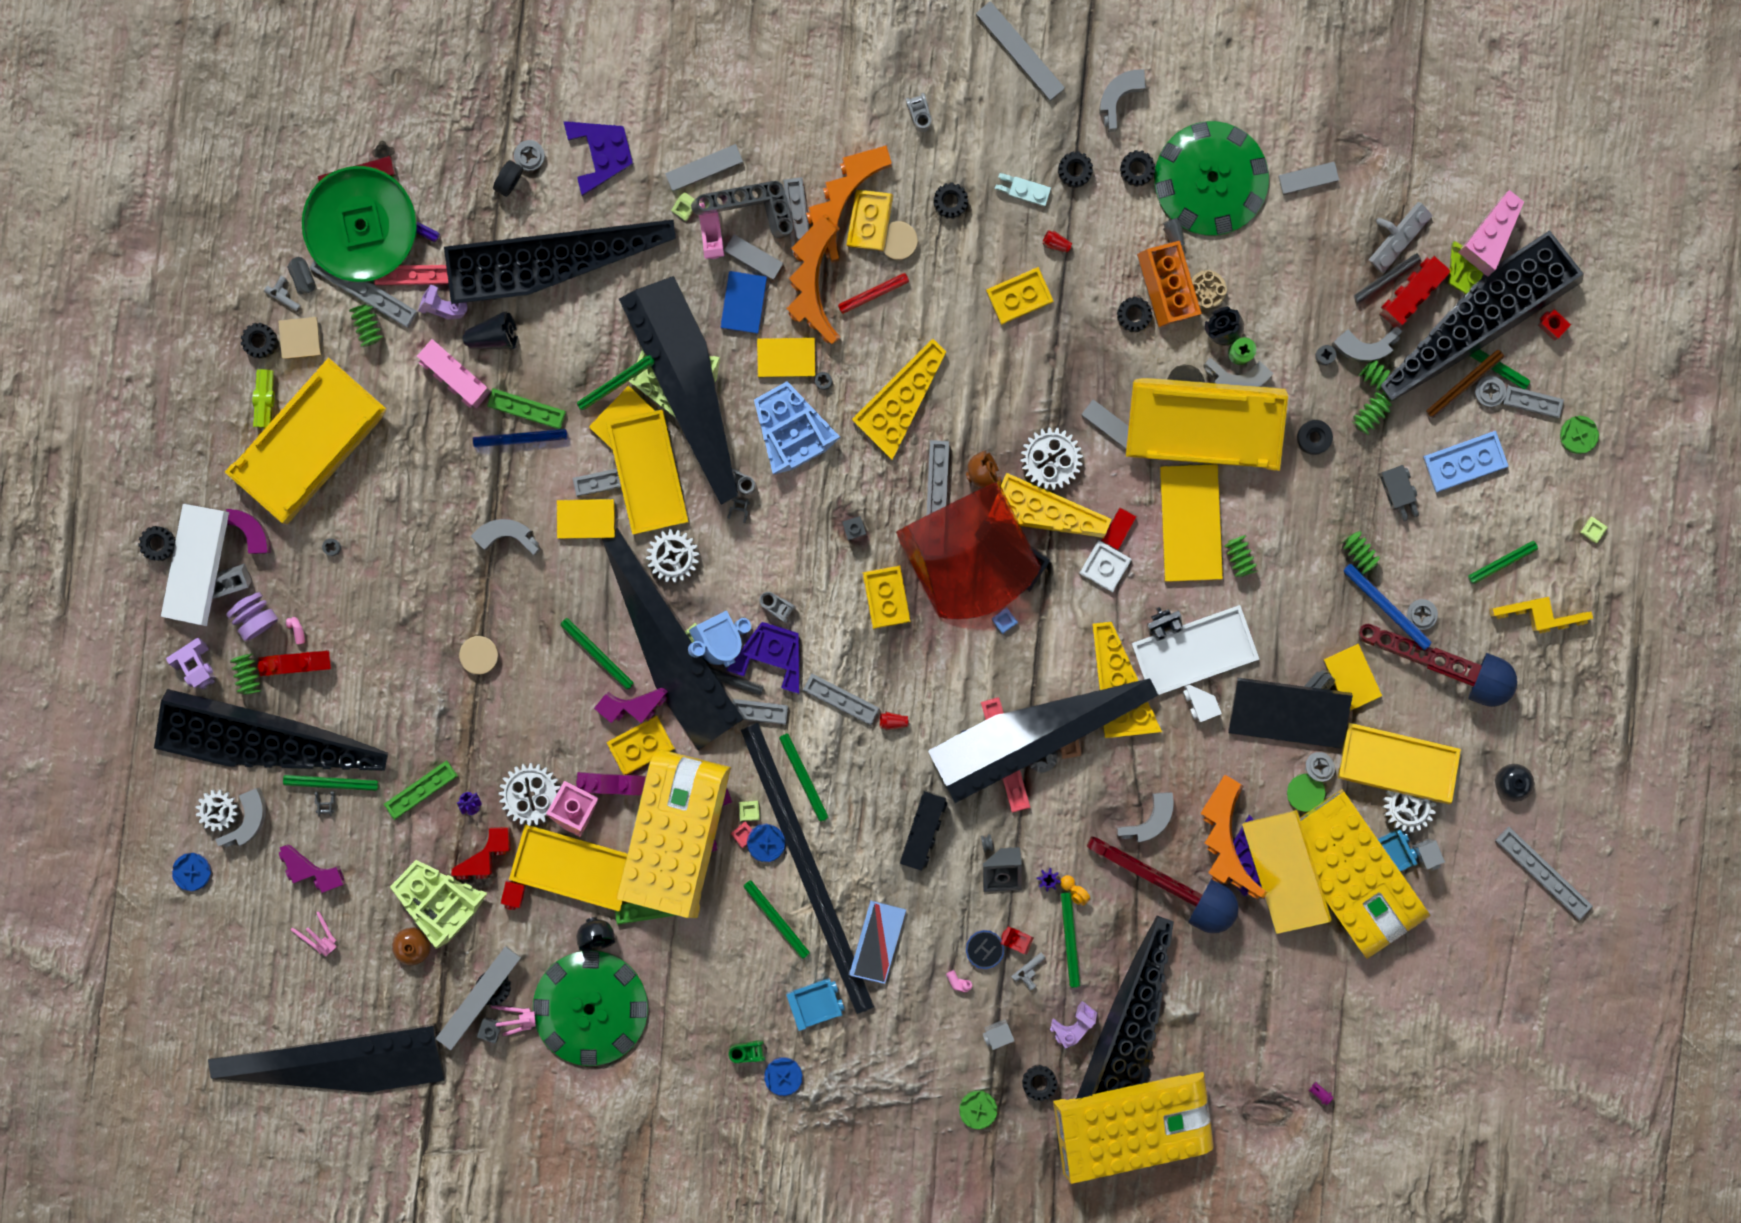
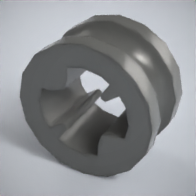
(818, 383)
(331, 541)
(987, 843)

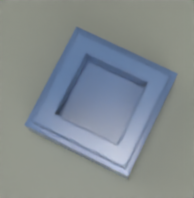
(1004, 620)

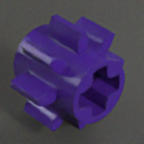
(469, 803)
(1045, 875)

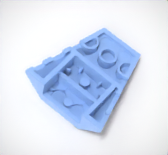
(791, 428)

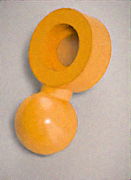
(1079, 894)

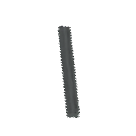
(1389, 276)
(740, 683)

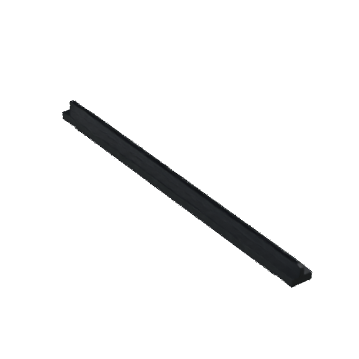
(806, 866)

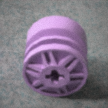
(253, 618)

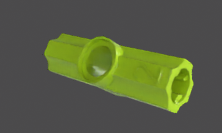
(263, 398)

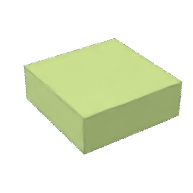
(1593, 530)
(749, 810)

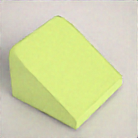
(683, 206)

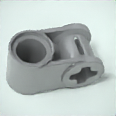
(919, 109)
(740, 478)
(778, 606)

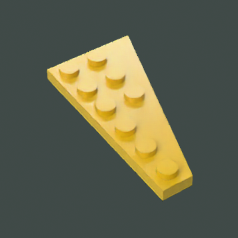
(895, 405)
(1048, 511)
(1116, 670)

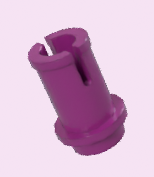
(1321, 1093)

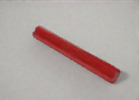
(873, 293)

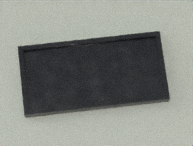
(1290, 713)

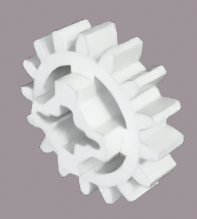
(221, 816)

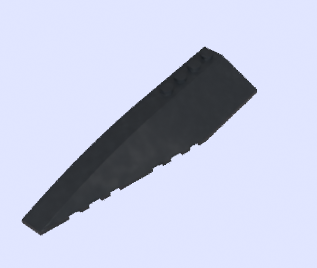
(541, 261)
(1490, 309)
(685, 375)
(692, 685)
(1029, 734)
(252, 738)
(1128, 1033)
(348, 1063)

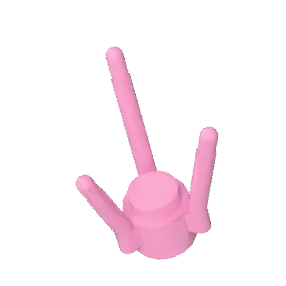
(323, 945)
(525, 1020)

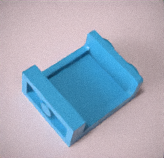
(1398, 849)
(815, 1003)

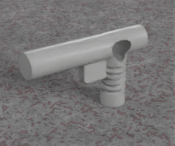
(281, 294)
(1028, 971)

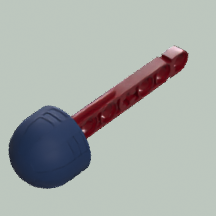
(1491, 682)
(1214, 908)

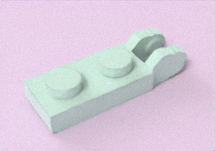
(1025, 190)

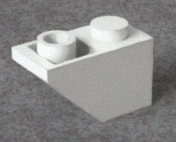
(1203, 703)

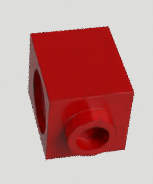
(1562, 324)
(513, 895)

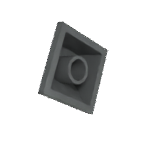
(1003, 871)

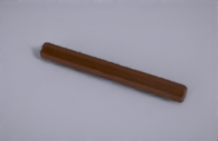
(1465, 383)

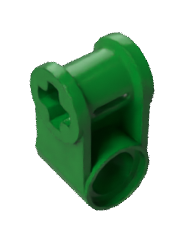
(748, 1051)

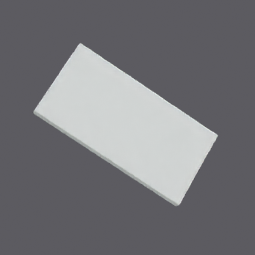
(194, 564)
(1197, 652)

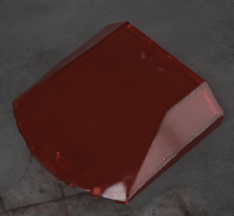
(971, 555)

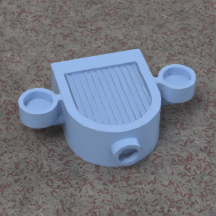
(718, 639)

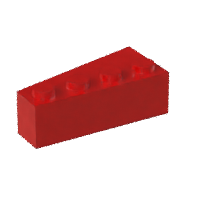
(1414, 292)

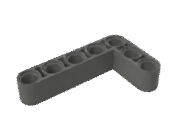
(747, 199)

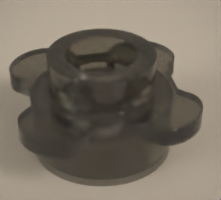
(377, 152)

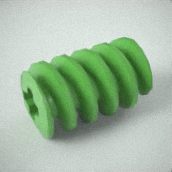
(366, 325)
(1234, 351)
(1375, 374)
(1371, 413)
(1361, 551)
(1240, 556)
(245, 670)

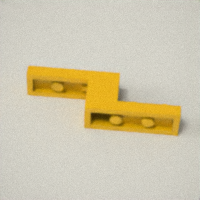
(1541, 615)

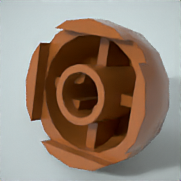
(982, 470)
(419, 943)

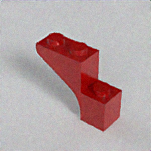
(294, 663)
(481, 863)

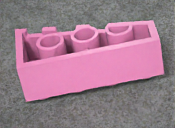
(1490, 238)
(454, 374)

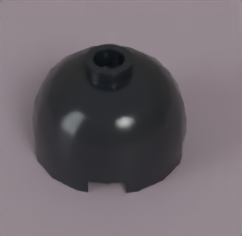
(1225, 326)
(1511, 775)
(595, 934)

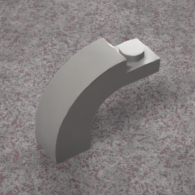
(1124, 83)
(1358, 351)
(1255, 377)
(496, 529)
(255, 814)
(1157, 821)

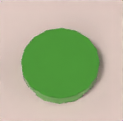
(1579, 434)
(1305, 793)
(978, 1109)

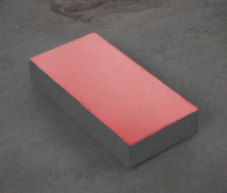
(1118, 528)

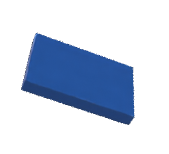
(743, 302)

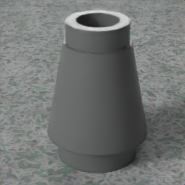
(1174, 230)

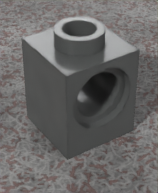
(854, 528)
(489, 1031)

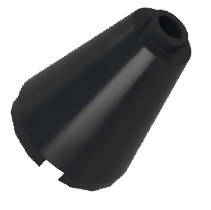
(492, 333)

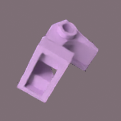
(434, 304)
(200, 675)
(1072, 1034)

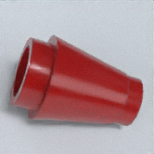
(1056, 242)
(892, 721)

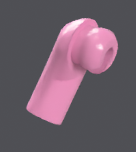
(297, 628)
(958, 984)

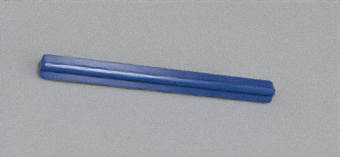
(1387, 607)

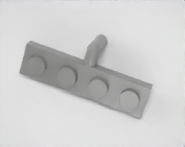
(1399, 236)

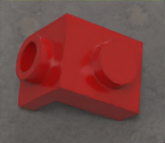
(1016, 940)

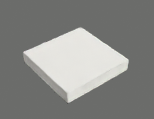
(1105, 566)

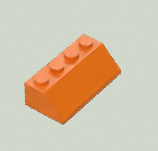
(1169, 283)

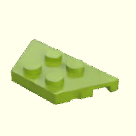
(1463, 273)

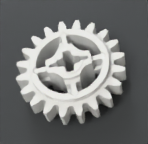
(666, 540)
(1410, 812)

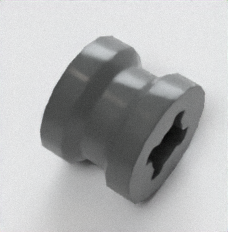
(1322, 355)

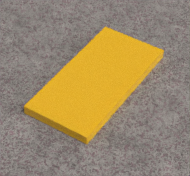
(647, 472)
(1191, 522)
(1399, 763)
(569, 867)
(1286, 872)

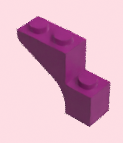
(639, 707)
(610, 783)
(301, 868)

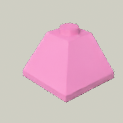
(572, 808)

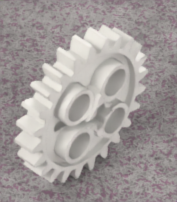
(1041, 444)
(512, 798)

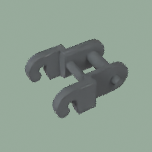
(738, 508)
(326, 811)

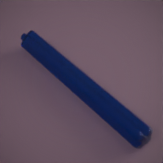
(518, 438)

